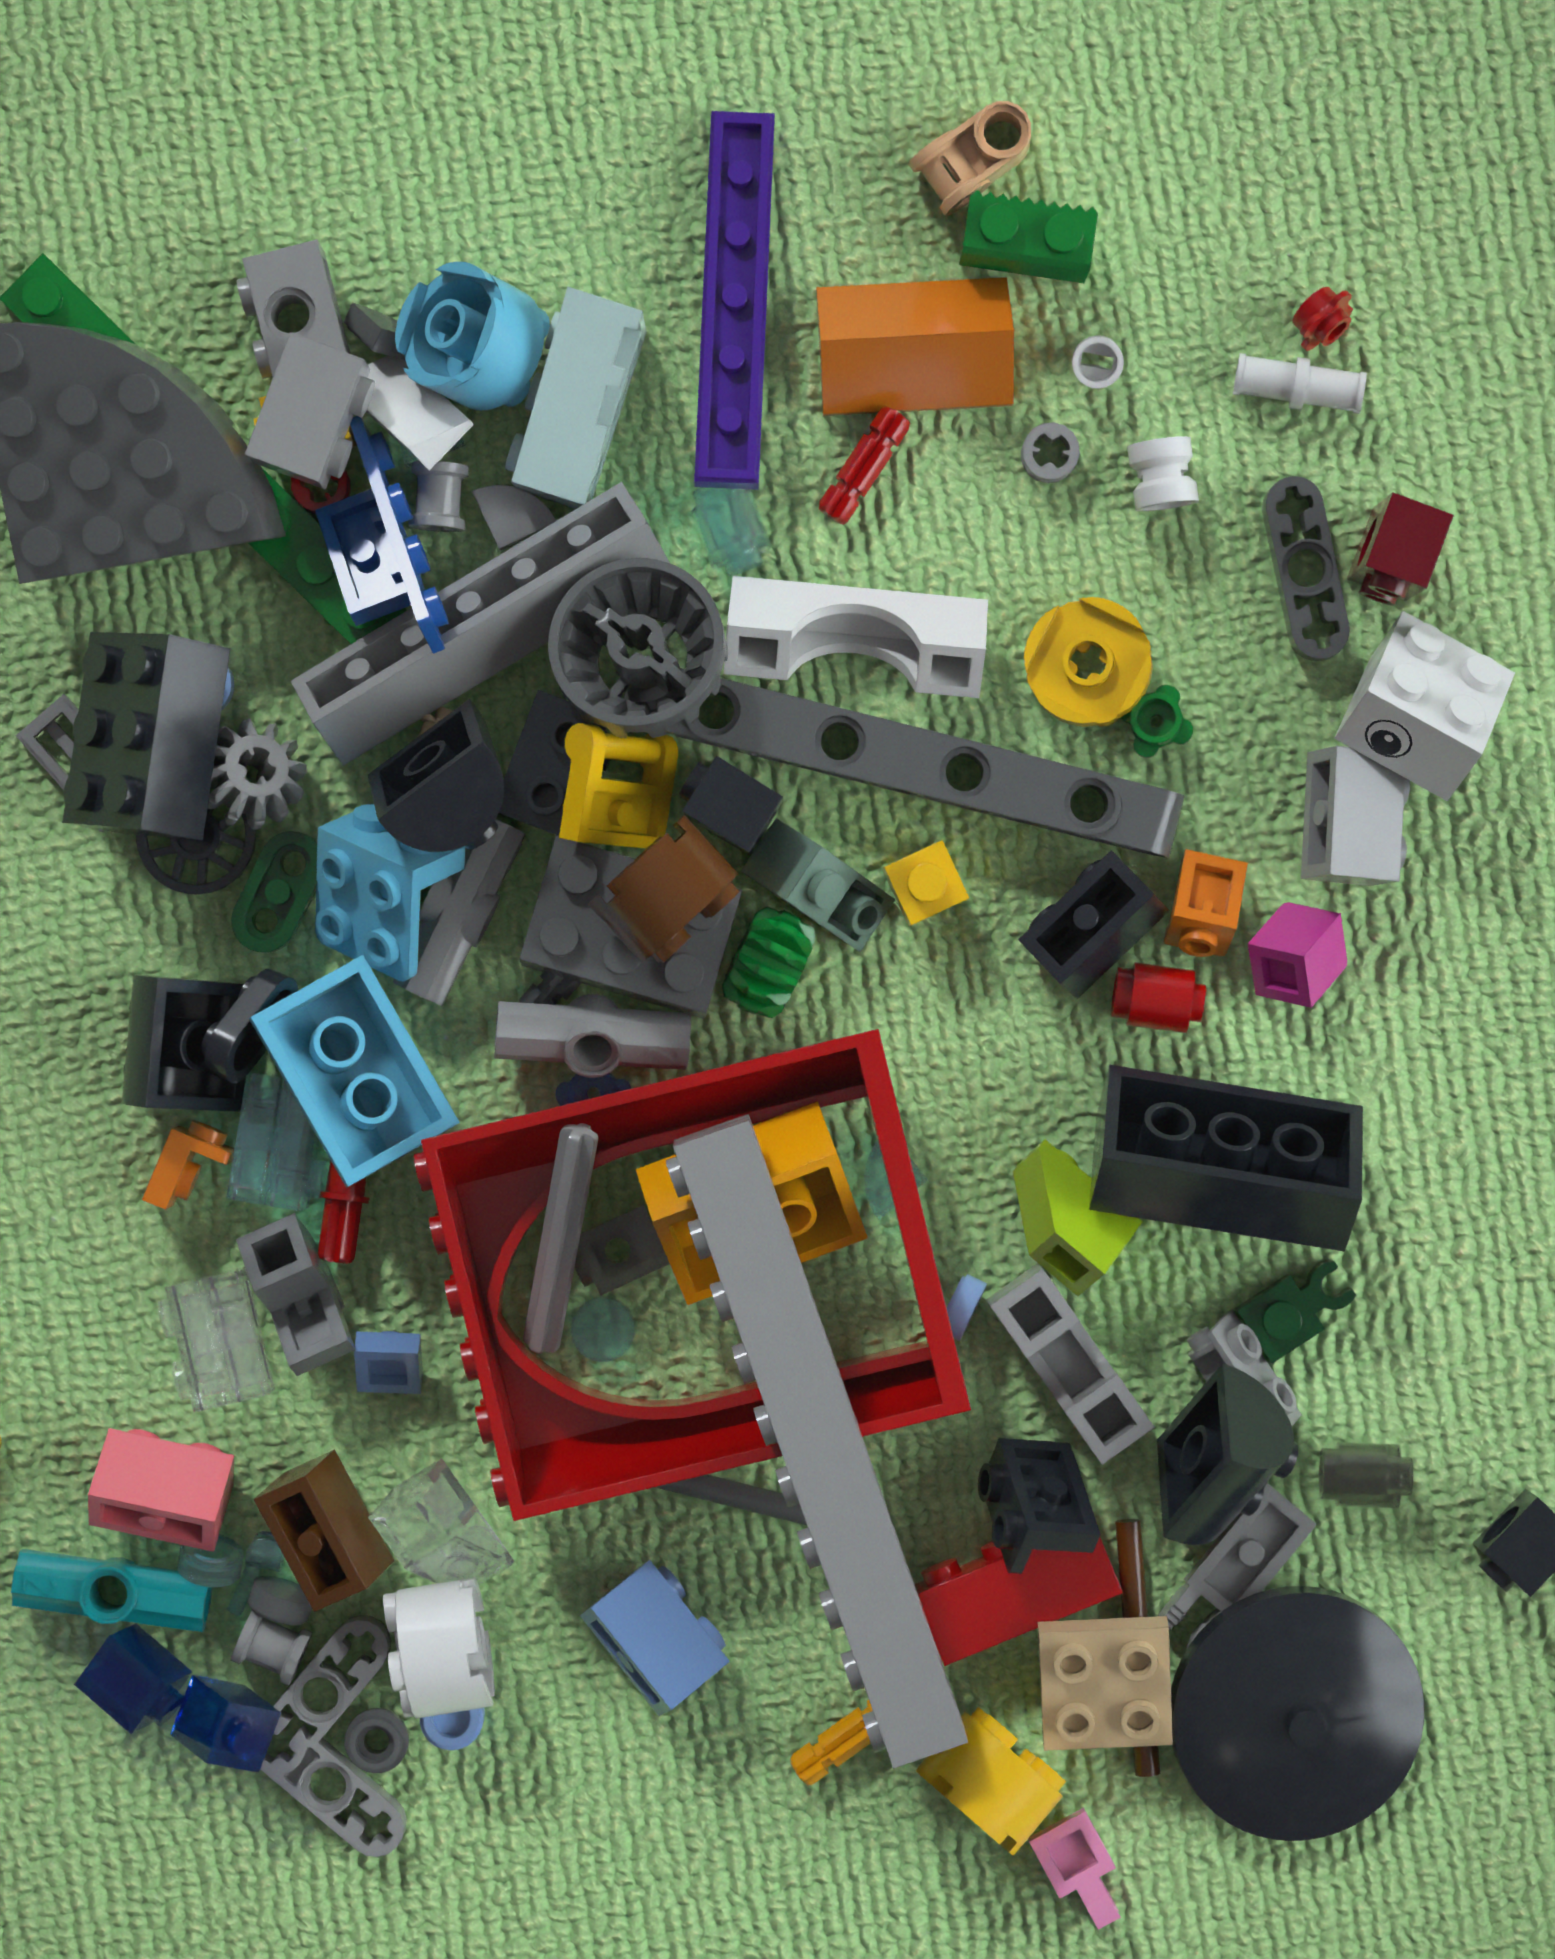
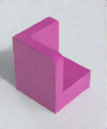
(1298, 954)

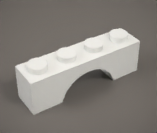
(924, 636)

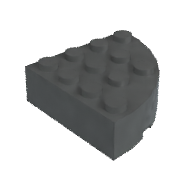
(116, 457)

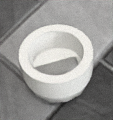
(1095, 375)

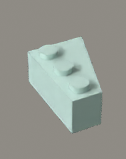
(577, 398)

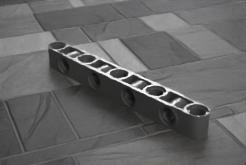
(916, 761)

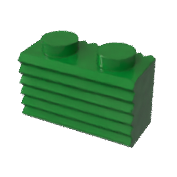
(1028, 237)

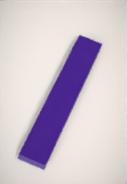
(734, 300)

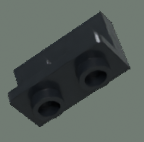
(1036, 1500)

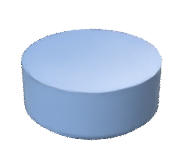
(964, 1304)
(454, 1729)

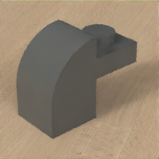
(297, 1292)

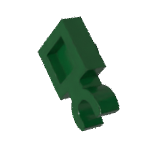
(1286, 1314)

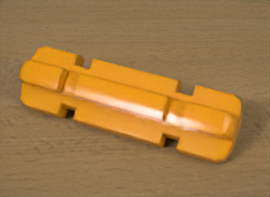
(833, 1747)

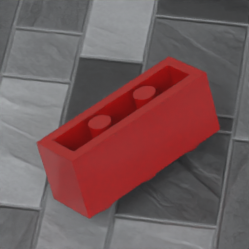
(986, 1605)

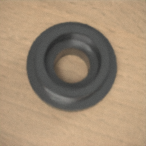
(368, 1758)

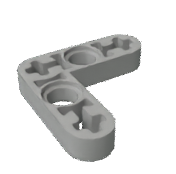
(314, 1752)

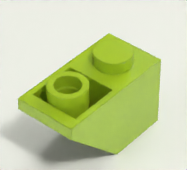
(1057, 1222)

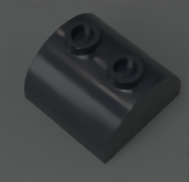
(442, 785)
(165, 1044)
(1221, 1456)

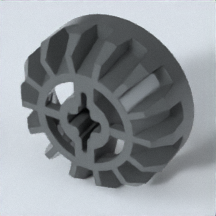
(619, 608)

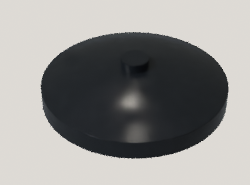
(1296, 1713)

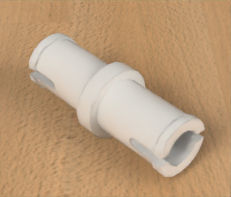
(1299, 383)

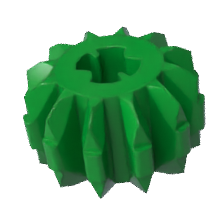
(768, 962)

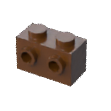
(324, 1530)

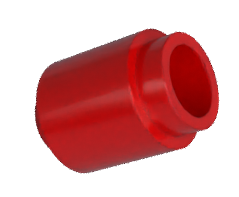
(1157, 997)

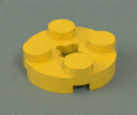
(1077, 627)

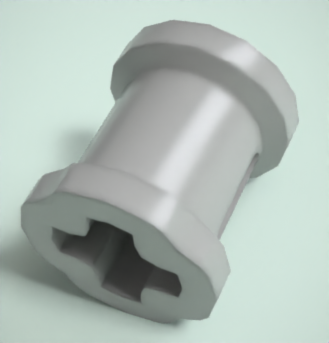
(438, 497)
(271, 1647)

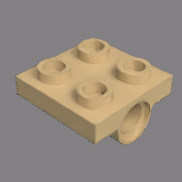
(1105, 1683)

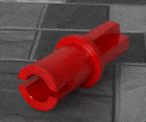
(340, 1218)

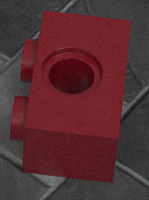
(1399, 549)

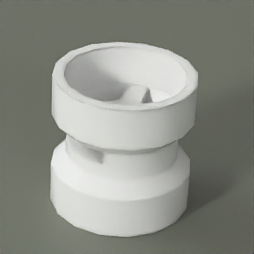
(1162, 468)

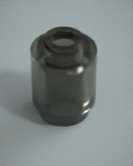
(1364, 1475)

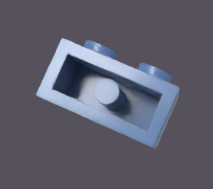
(656, 1636)

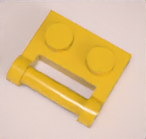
(616, 809)

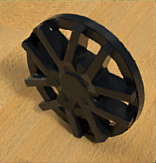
(201, 852)

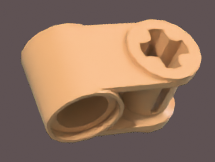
(970, 156)

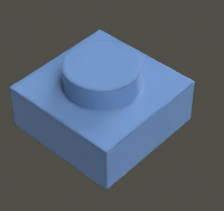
(388, 1362)

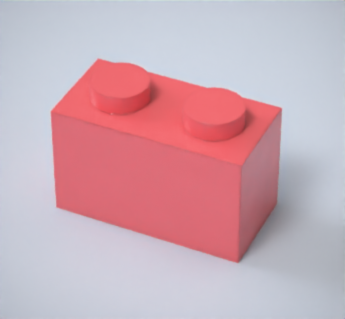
(161, 1488)

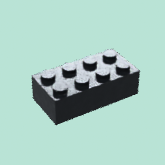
(1227, 1158)

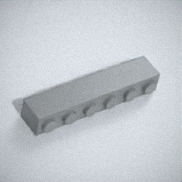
(493, 622)

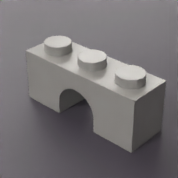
(1070, 1363)

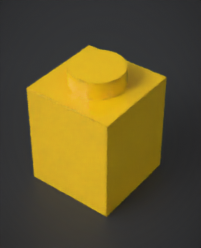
(925, 883)

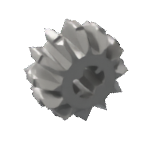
(275, 776)

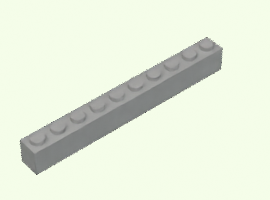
(819, 1441)

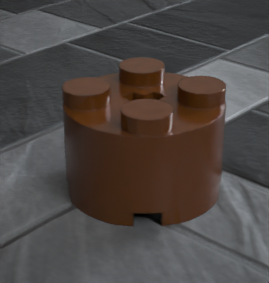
(666, 891)

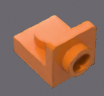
(1206, 904)
(175, 1172)

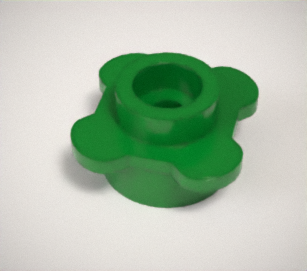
(1173, 729)

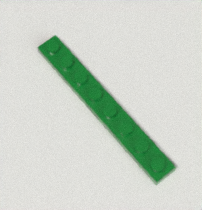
(301, 557)

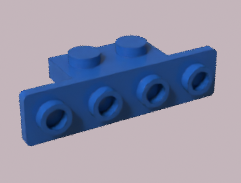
(371, 551)

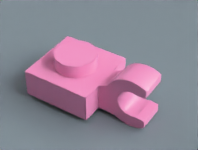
(1075, 1861)

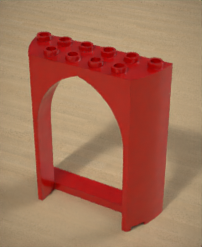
(581, 1445)

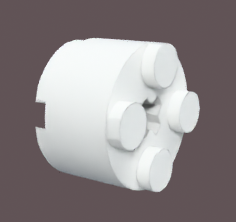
(441, 1648)

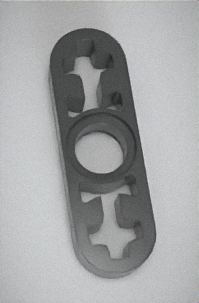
(1281, 525)

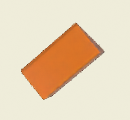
(916, 346)

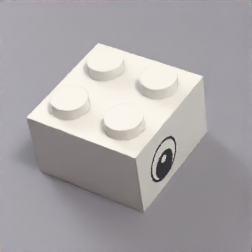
(1425, 706)

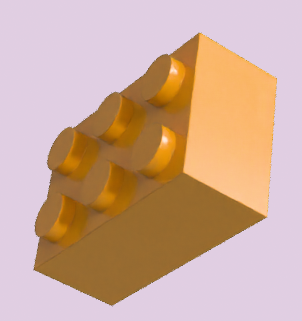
(807, 1185)

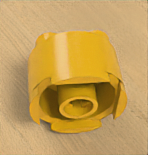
(992, 1784)

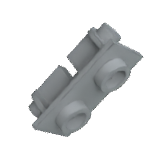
(1239, 1347)

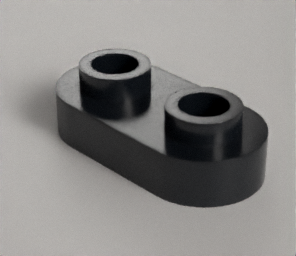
(233, 1044)

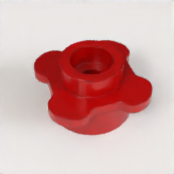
(1323, 317)

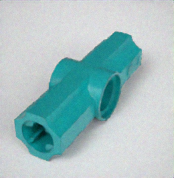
(71, 1587)

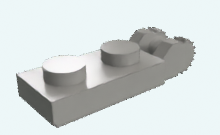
(1242, 1558)

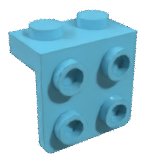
(372, 891)

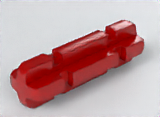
(864, 465)

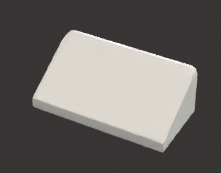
(414, 414)

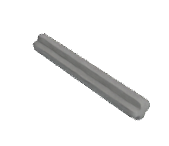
(560, 1237)

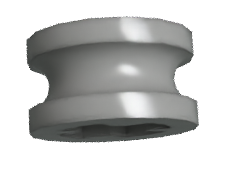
(1051, 433)

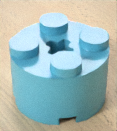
(471, 337)

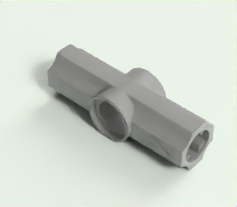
(459, 914)
(621, 1036)

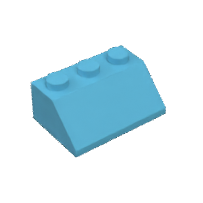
(354, 1070)

